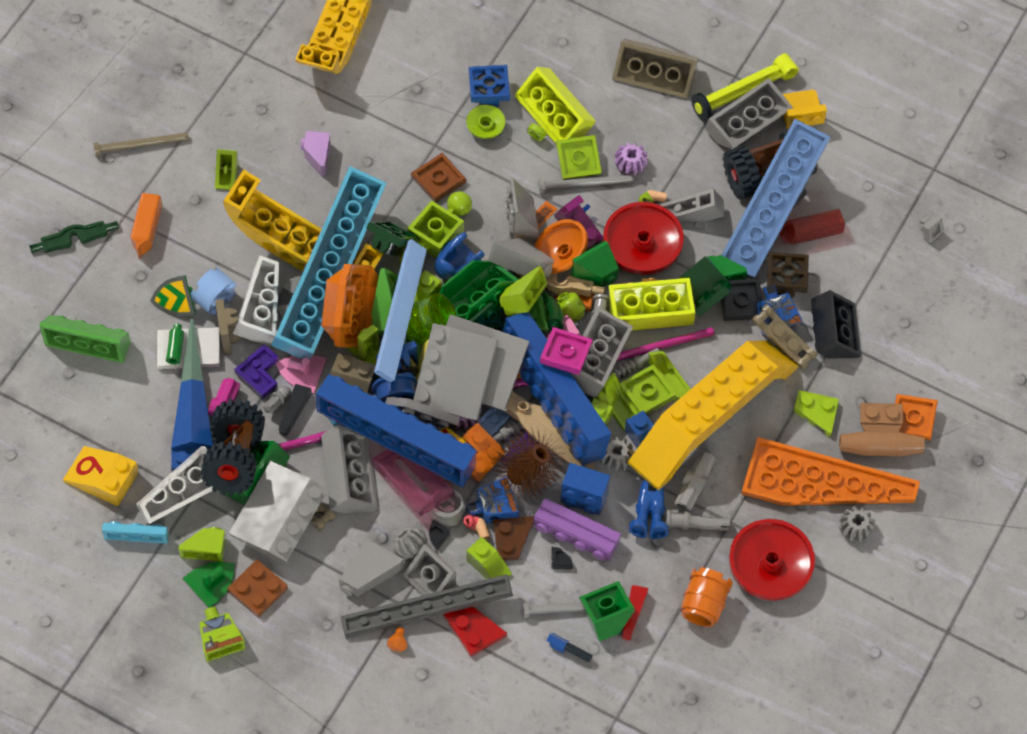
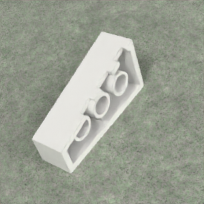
(259, 306)
(176, 489)

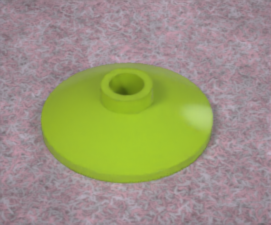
(485, 115)

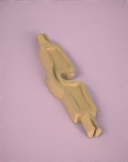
(571, 284)

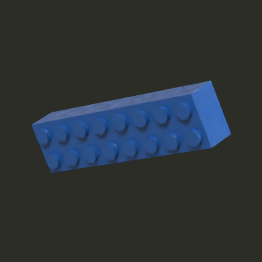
(560, 395)
(396, 430)

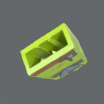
(219, 635)

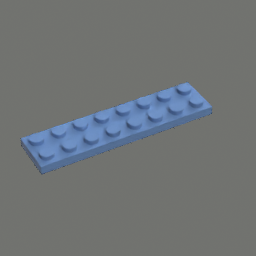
(776, 196)

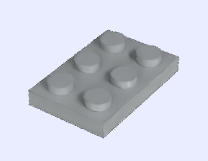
(422, 411)

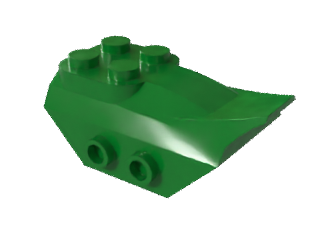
(476, 287)

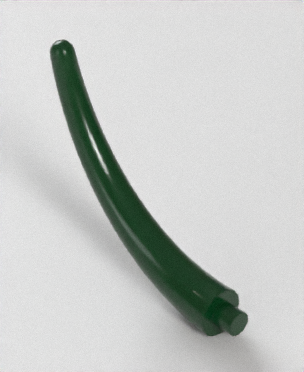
(556, 314)

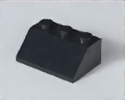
(835, 326)

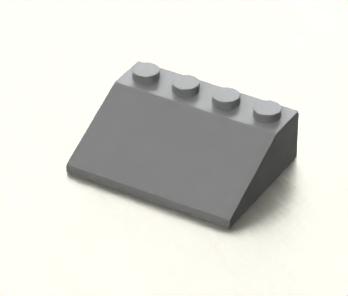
(455, 371)
(278, 512)

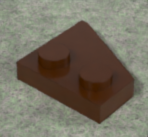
(511, 536)

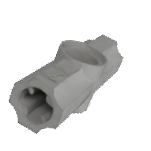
(694, 482)

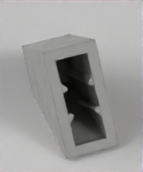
(520, 256)
(369, 569)

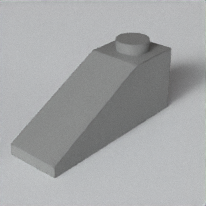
(697, 207)

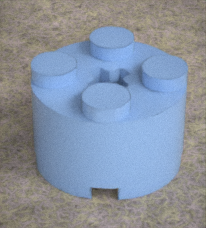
(212, 287)

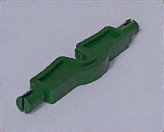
(63, 239)

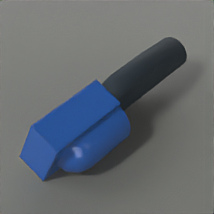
(561, 644)

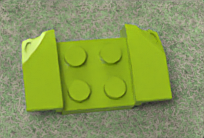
(646, 389)

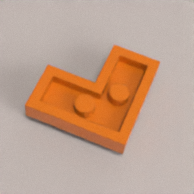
(486, 449)

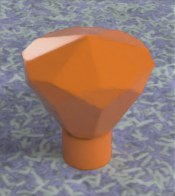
(397, 641)

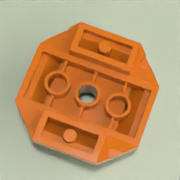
(349, 303)

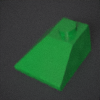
(596, 265)
(607, 610)

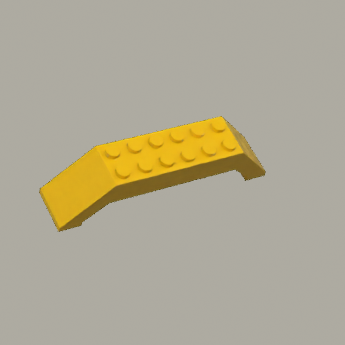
(708, 408)

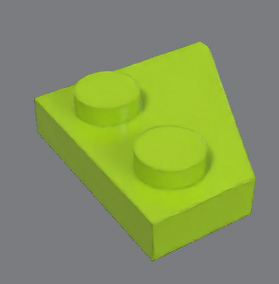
(817, 409)

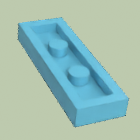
(135, 532)

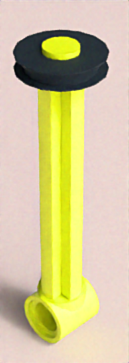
(782, 68)

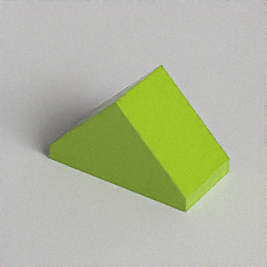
(226, 168)

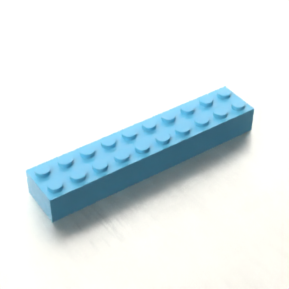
(334, 247)

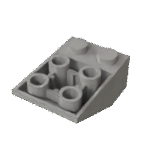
(521, 213)

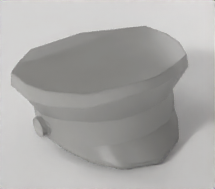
(450, 512)

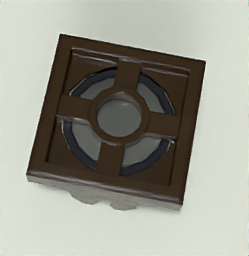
(789, 273)

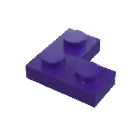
(254, 370)

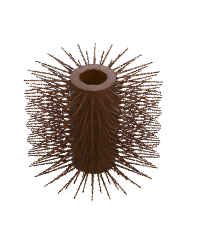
(528, 465)

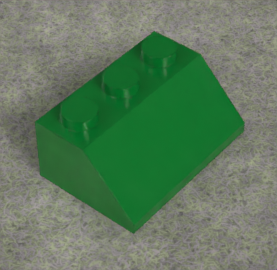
(263, 453)

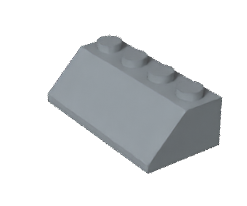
(748, 115)
(608, 340)
(349, 471)

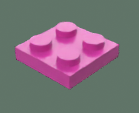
(566, 351)

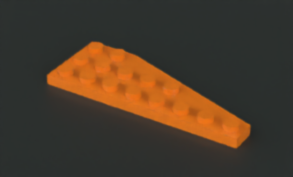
(803, 477)

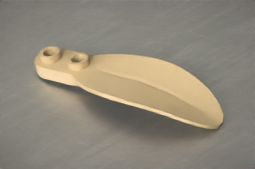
(534, 417)

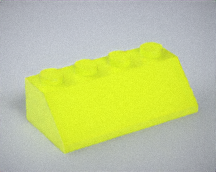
(554, 106)
(653, 303)

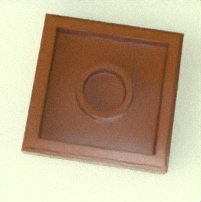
(438, 177)

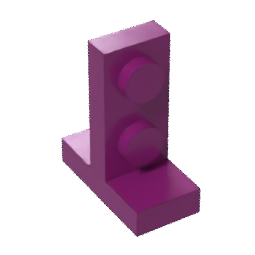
(574, 211)

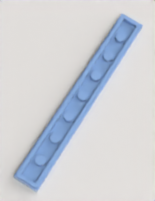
(400, 311)

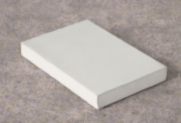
(208, 347)

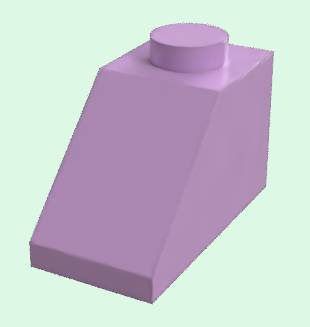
(316, 150)

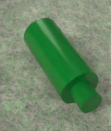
(175, 345)

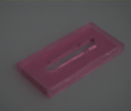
(420, 501)

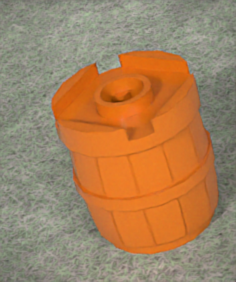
(705, 597)

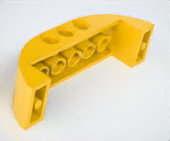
(278, 227)

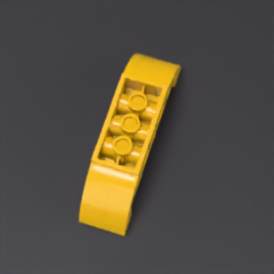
(335, 35)

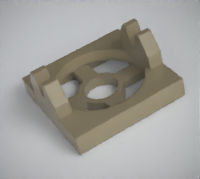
(226, 326)

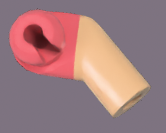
(477, 524)

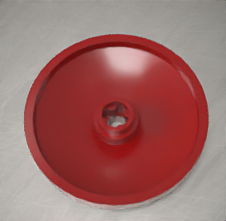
(644, 237)
(768, 543)

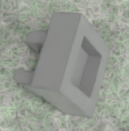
(932, 228)

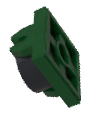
(390, 237)

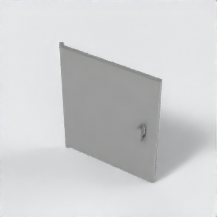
(506, 362)

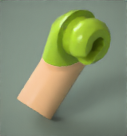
(652, 196)

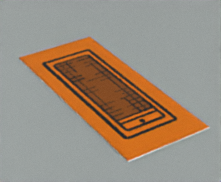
(544, 213)

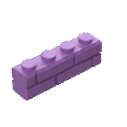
(576, 529)

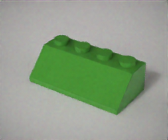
(85, 338)

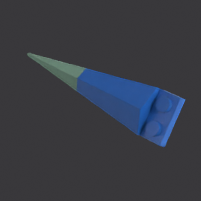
(192, 417)

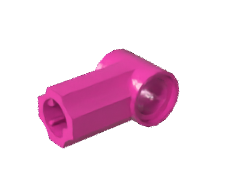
(227, 390)

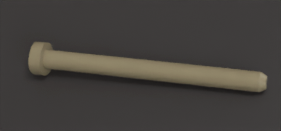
(139, 143)

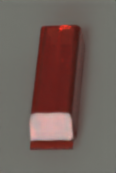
(813, 227)

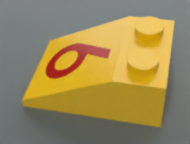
(102, 474)

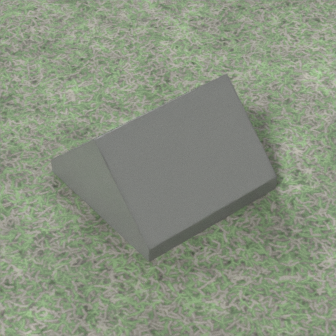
(430, 572)

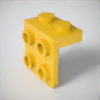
(805, 108)

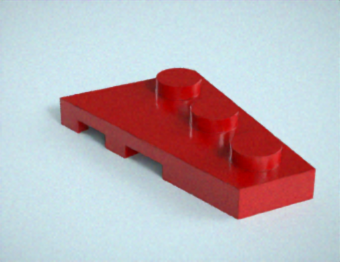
(474, 629)

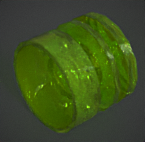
(425, 312)

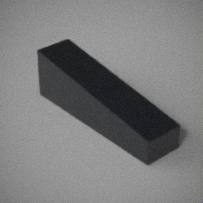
(297, 401)

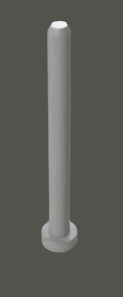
(583, 182)
(554, 608)

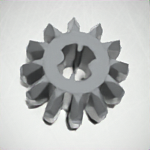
(612, 458)
(855, 531)
(409, 542)

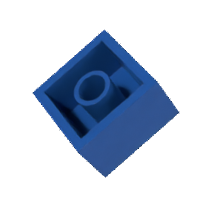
(585, 489)

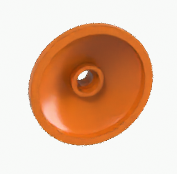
(563, 242)

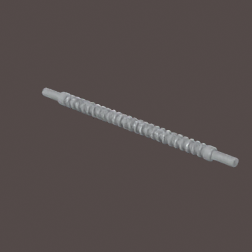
(637, 362)

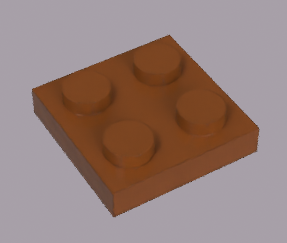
(257, 588)

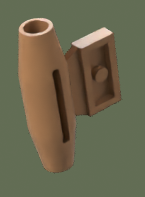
(881, 433)

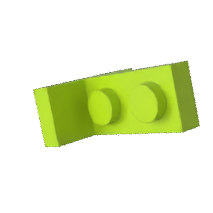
(367, 345)

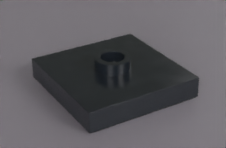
(742, 300)

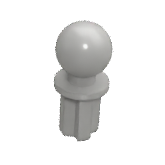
(277, 399)

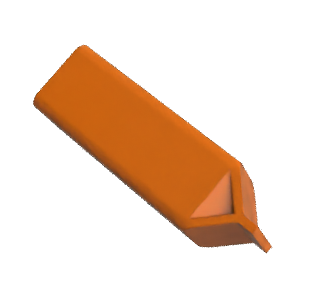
(146, 223)

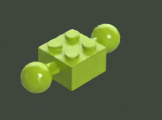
(439, 226)

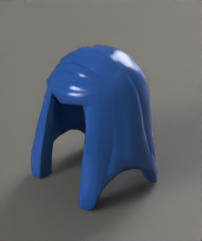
(455, 257)

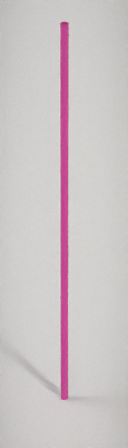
(520, 383)

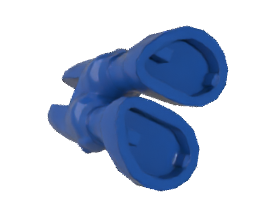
(652, 503)

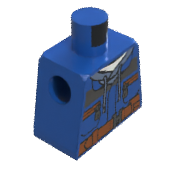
(782, 306)
(494, 502)

